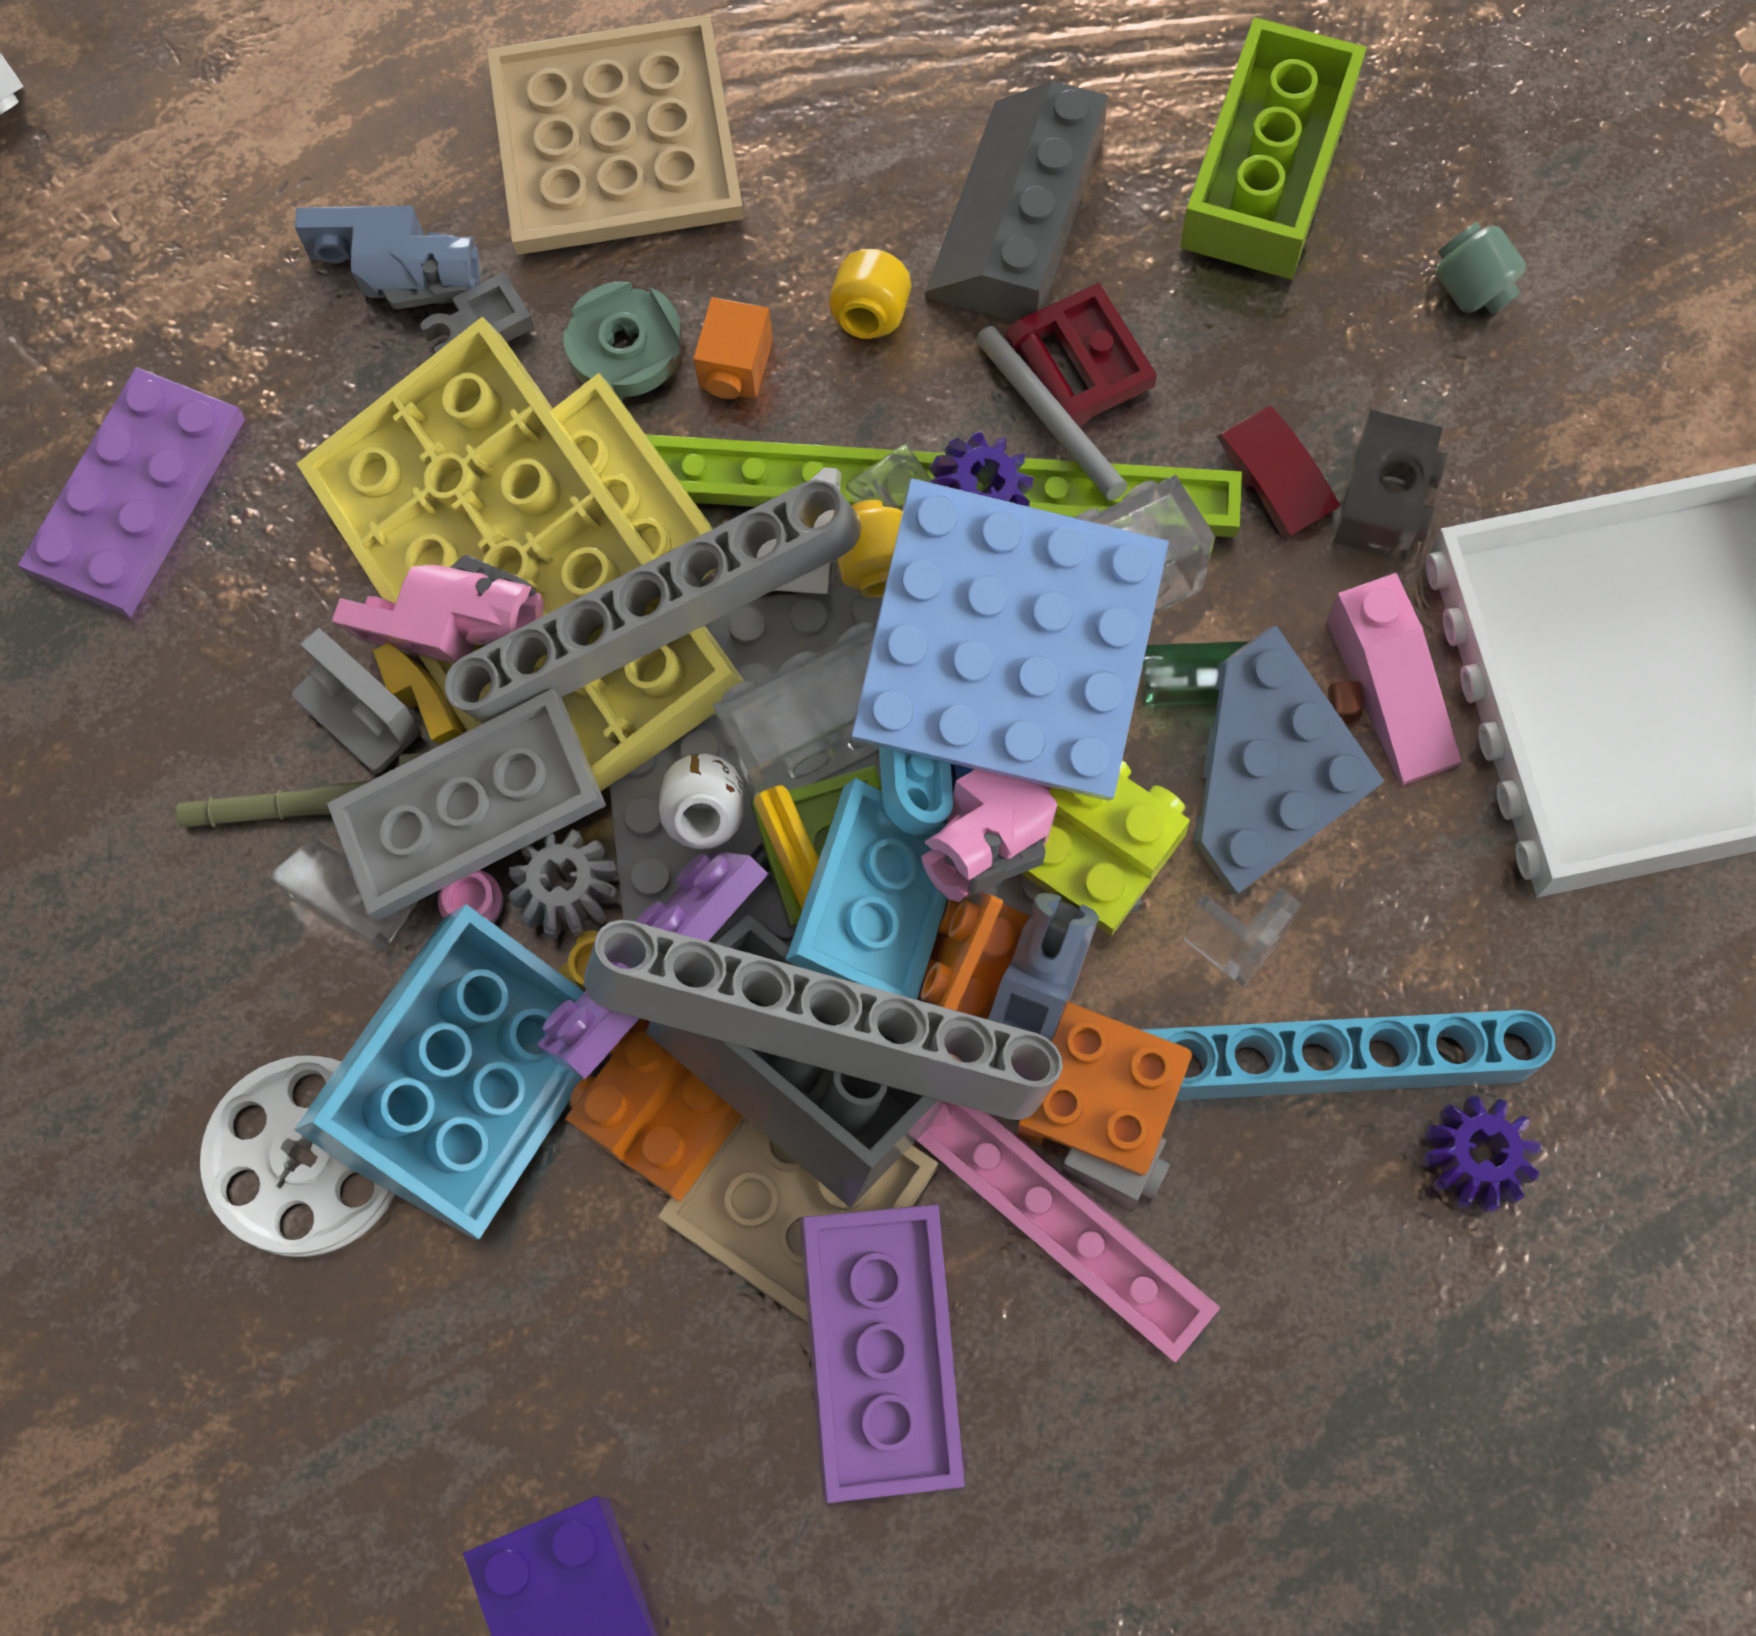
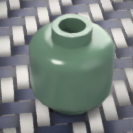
(1481, 269)

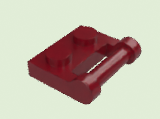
(1097, 346)

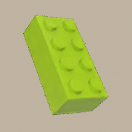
(1272, 148)

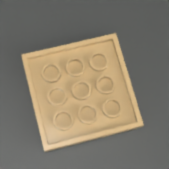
(613, 134)

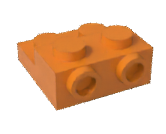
(652, 1113)

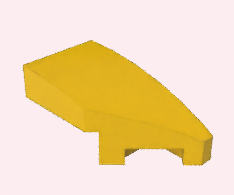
(415, 688)

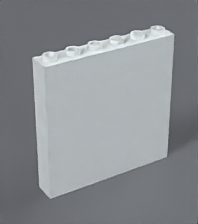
(1613, 674)

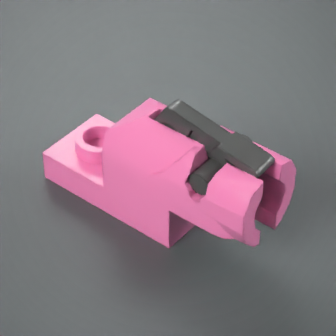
(444, 610)
(990, 835)

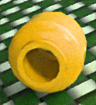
(870, 293)
(869, 561)

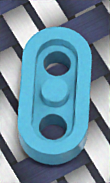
(915, 791)

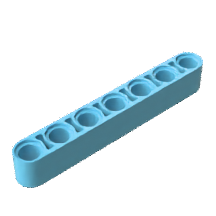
(1353, 1067)

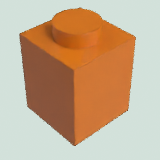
(733, 349)

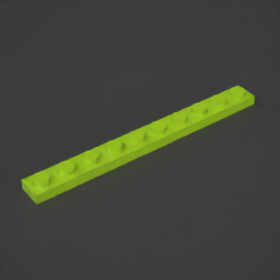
(759, 471)

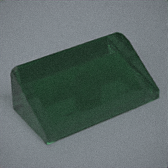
(1183, 672)

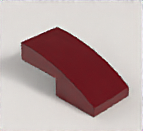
(1279, 471)

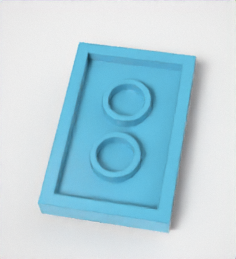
(870, 900)

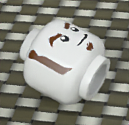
(701, 801)

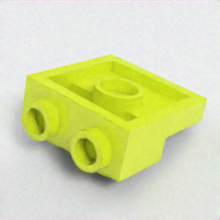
(1109, 849)

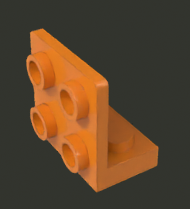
(971, 954)
(1110, 1091)

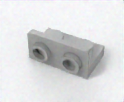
(354, 704)

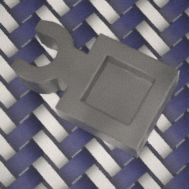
(493, 300)

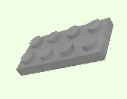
(465, 804)

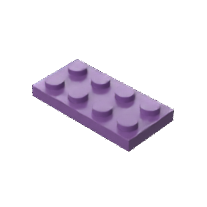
(132, 492)
(708, 895)
(881, 1353)

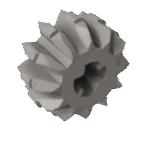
(555, 905)

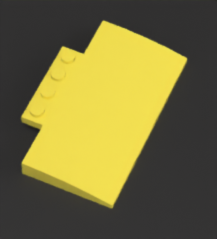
(559, 496)

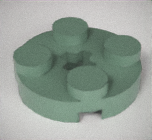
(635, 311)

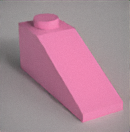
(1399, 684)

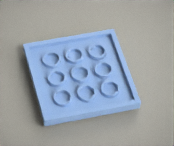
(1010, 640)

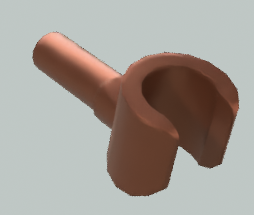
(1347, 700)

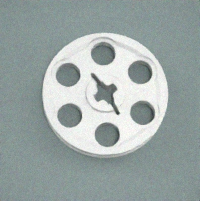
(269, 1157)

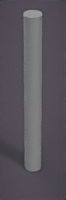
(1052, 413)

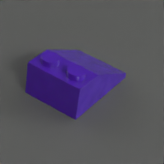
(561, 1578)

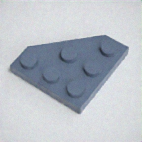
(1273, 763)

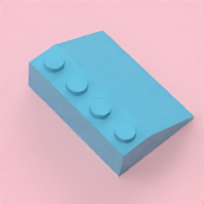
(449, 1077)

